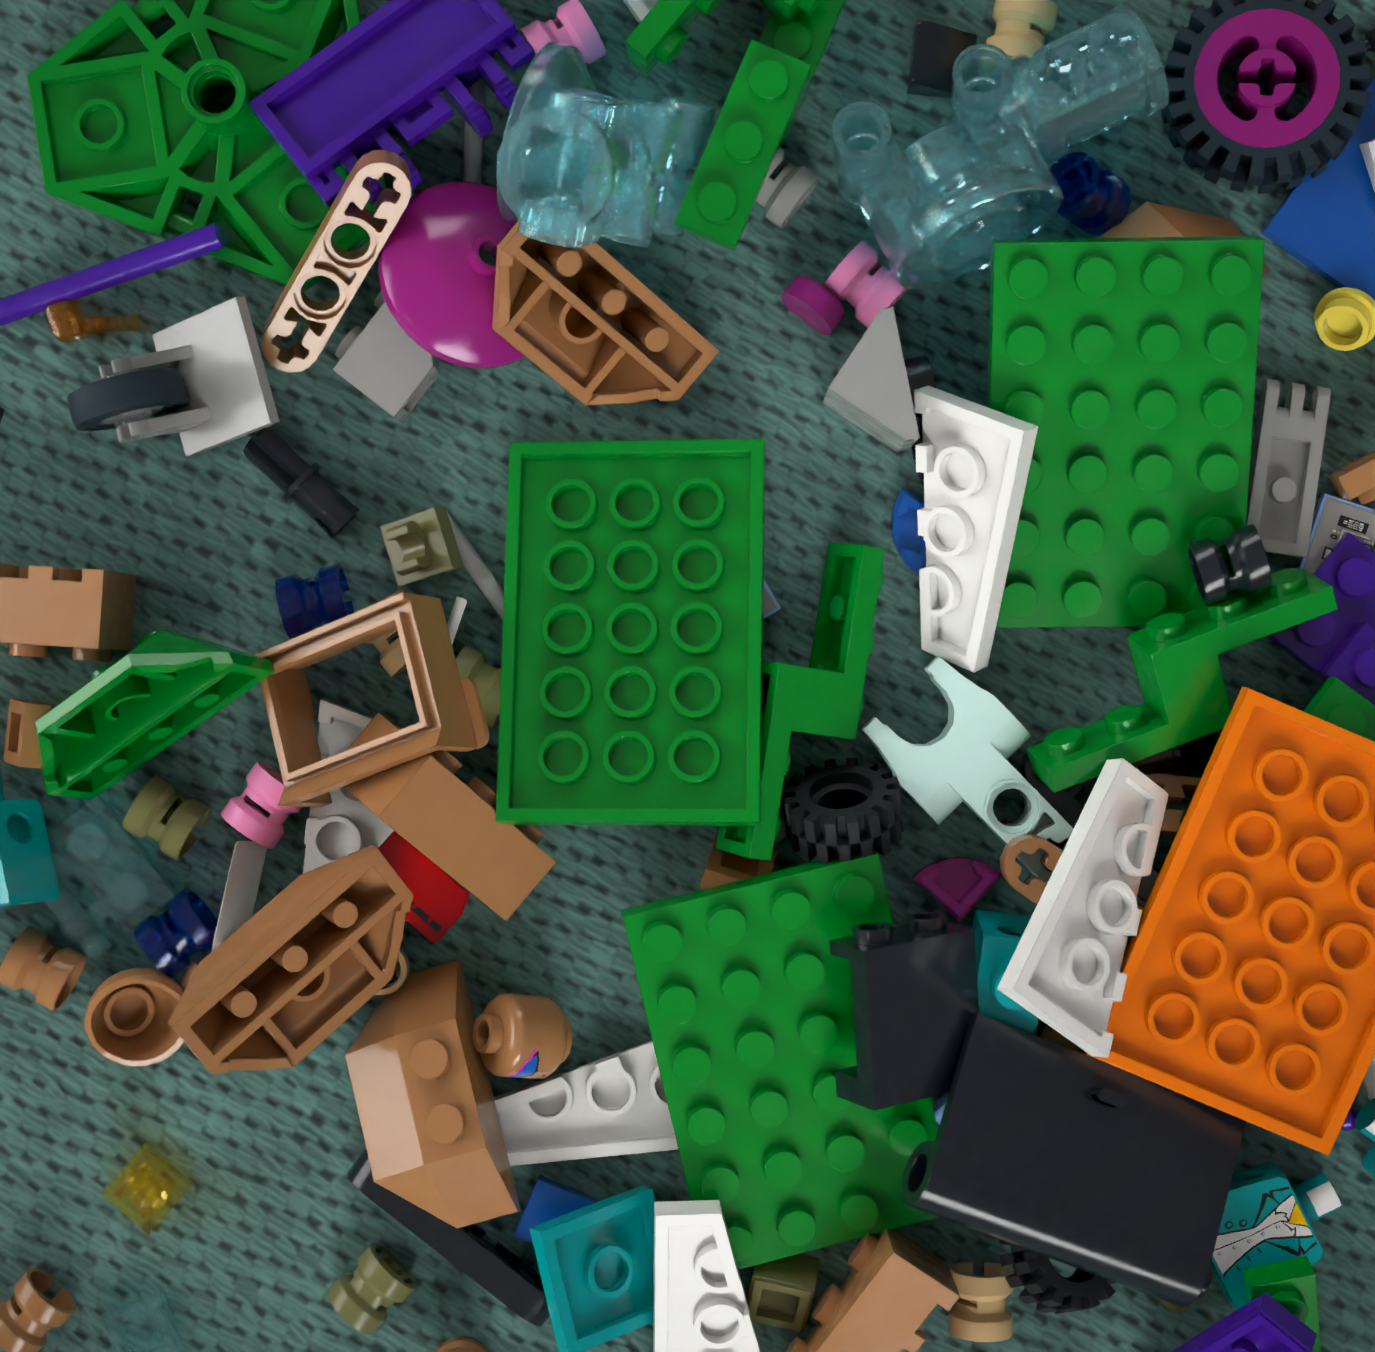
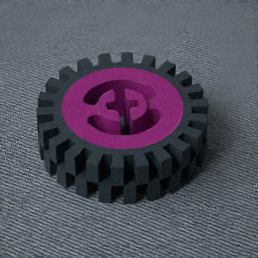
(1254, 142)

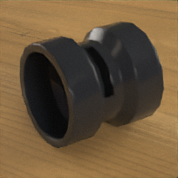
(1243, 561)

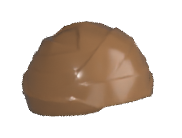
(131, 1017)

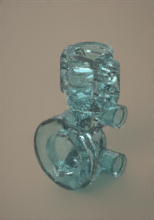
(594, 162)
(990, 167)

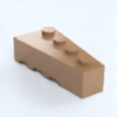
(66, 609)

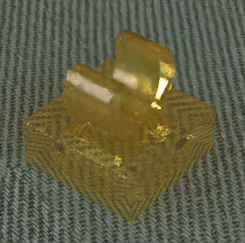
(147, 1188)

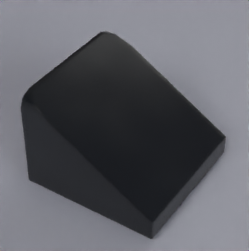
(933, 58)

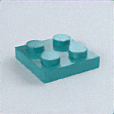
(598, 1269)

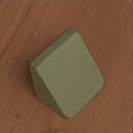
(783, 1291)

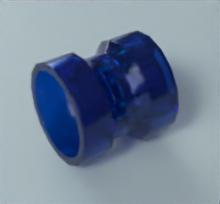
(1091, 194)
(309, 603)
(177, 932)

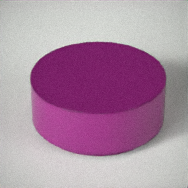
(813, 304)

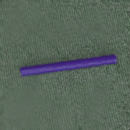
(112, 272)

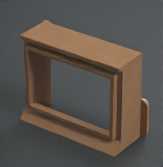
(446, 705)

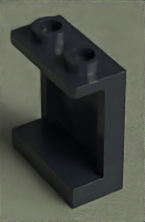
(909, 1007)

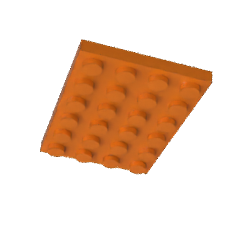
(1262, 931)

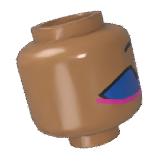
(522, 1036)

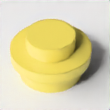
(1345, 318)

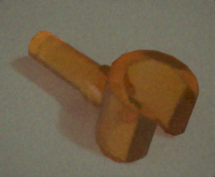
(70, 326)

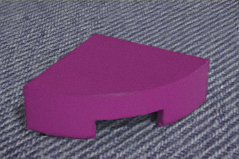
(957, 883)

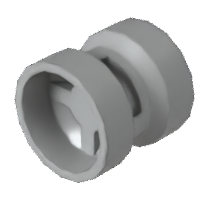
(785, 189)

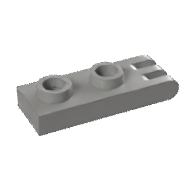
(1286, 467)

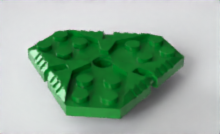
(133, 134)

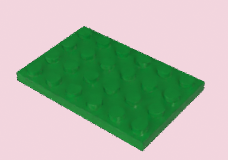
(1142, 410)
(633, 633)
(748, 1048)

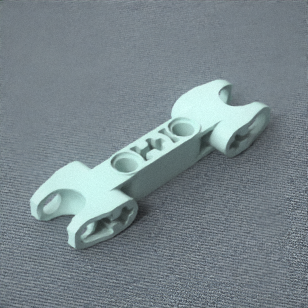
(971, 765)

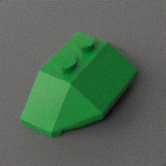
(139, 709)

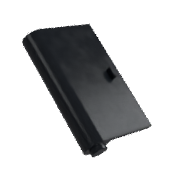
(1085, 1183)

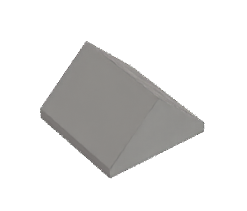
(875, 387)

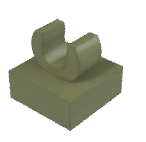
(421, 546)

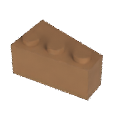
(454, 824)
(881, 1299)

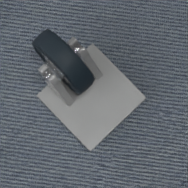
(201, 368)

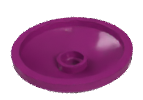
(437, 279)

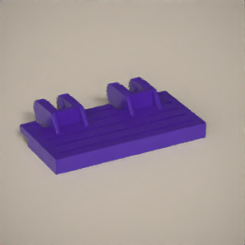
(389, 77)

